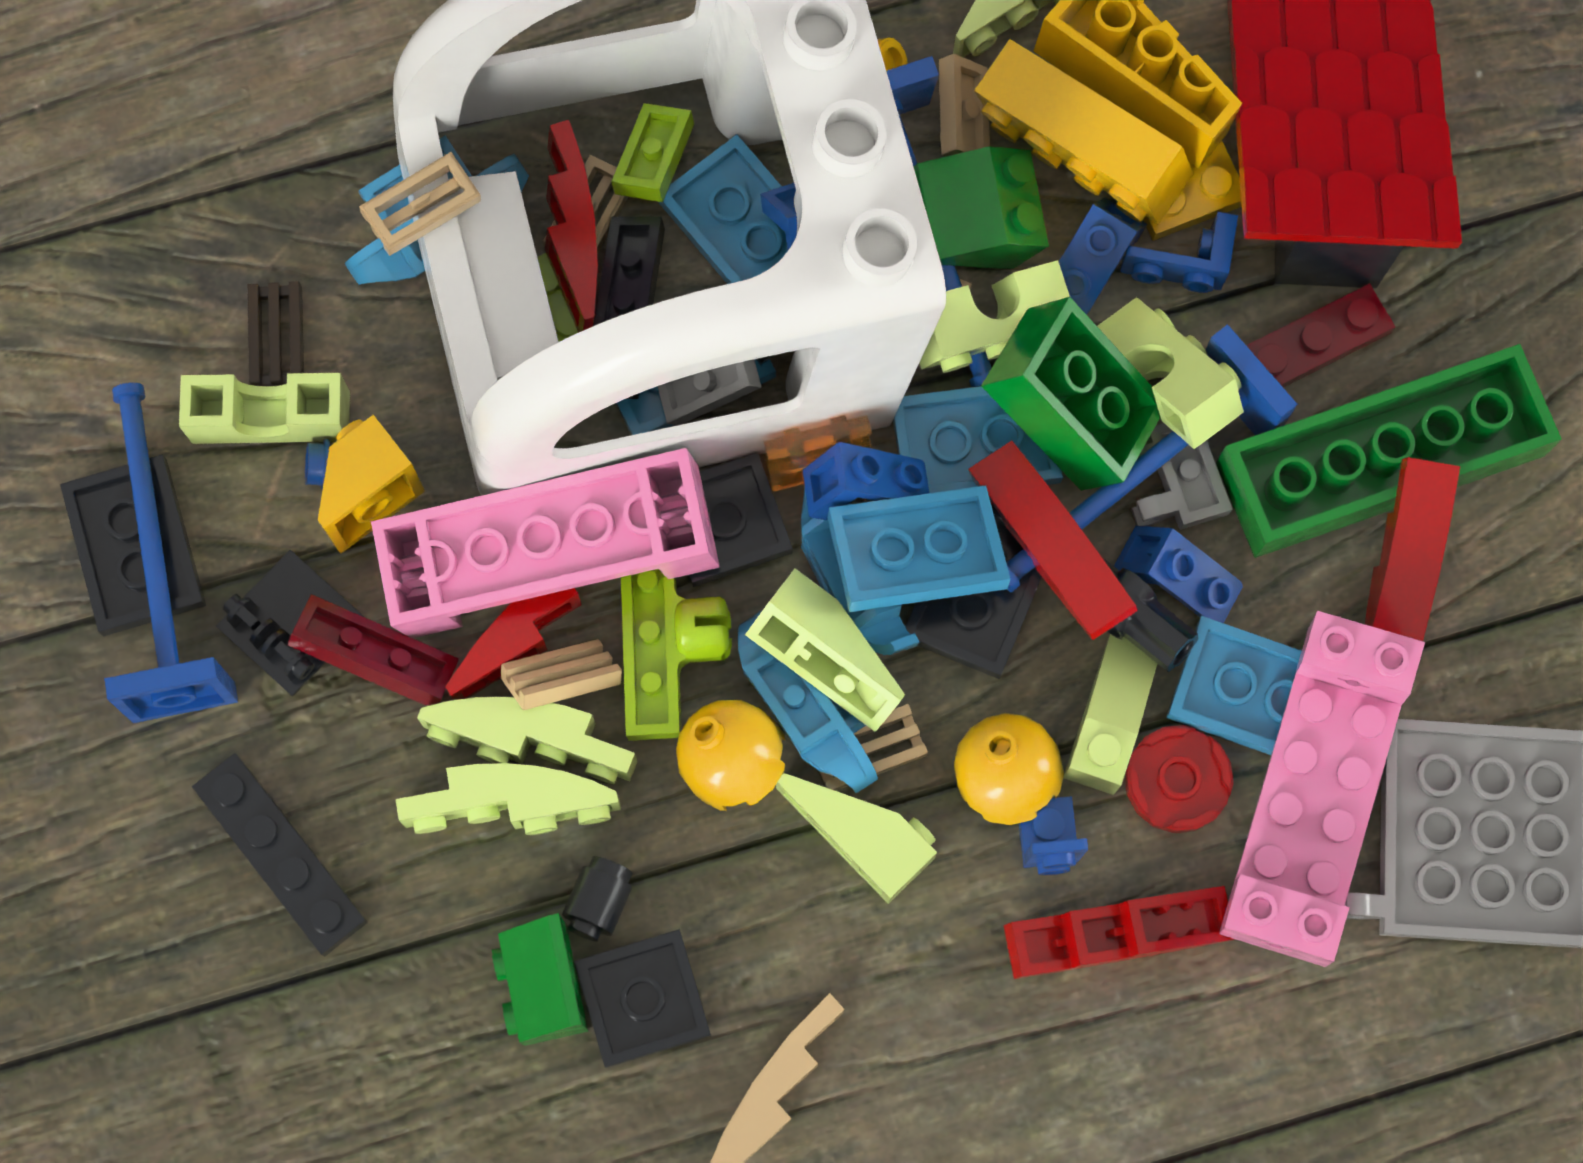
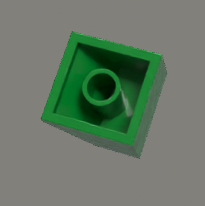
(983, 207)
(540, 981)

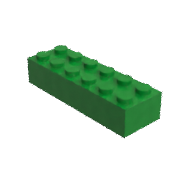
(1349, 458)

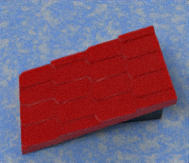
(1341, 135)

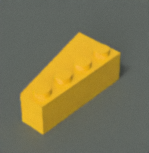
(1142, 68)

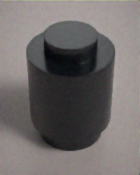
(598, 898)

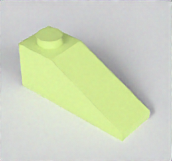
(825, 647)
(1111, 717)
(869, 837)

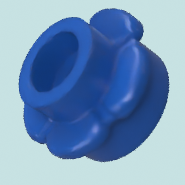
(316, 462)

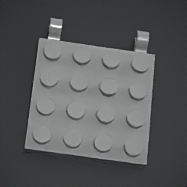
(1480, 835)

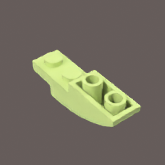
(507, 731)
(532, 794)

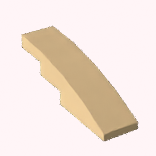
(759, 1113)

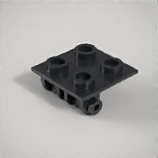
(268, 614)

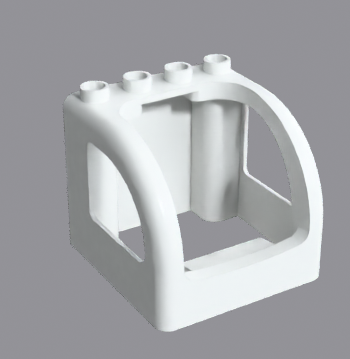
(847, 296)

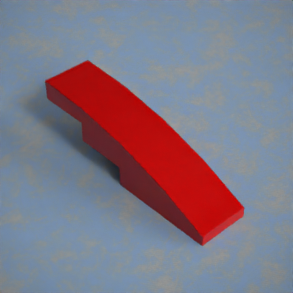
(572, 241)
(1053, 540)
(1413, 548)
(510, 638)
(1116, 932)

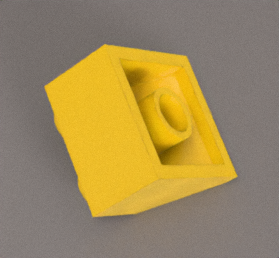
(364, 482)

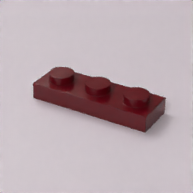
(1323, 336)
(372, 651)

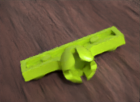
(658, 640)

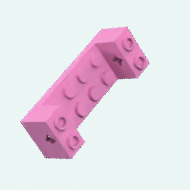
(544, 540)
(1320, 788)

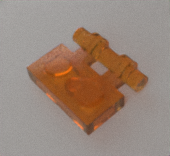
(797, 449)

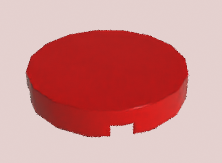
(1179, 779)

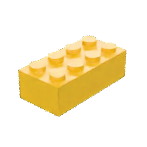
(1084, 133)

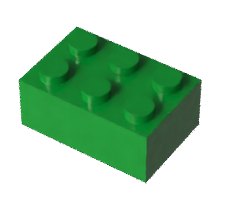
(1074, 394)

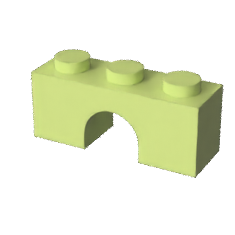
(967, 331)
(1196, 392)
(234, 412)

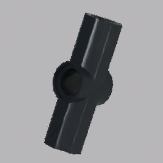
(1153, 626)

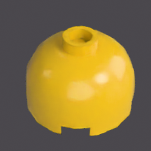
(730, 753)
(1008, 768)

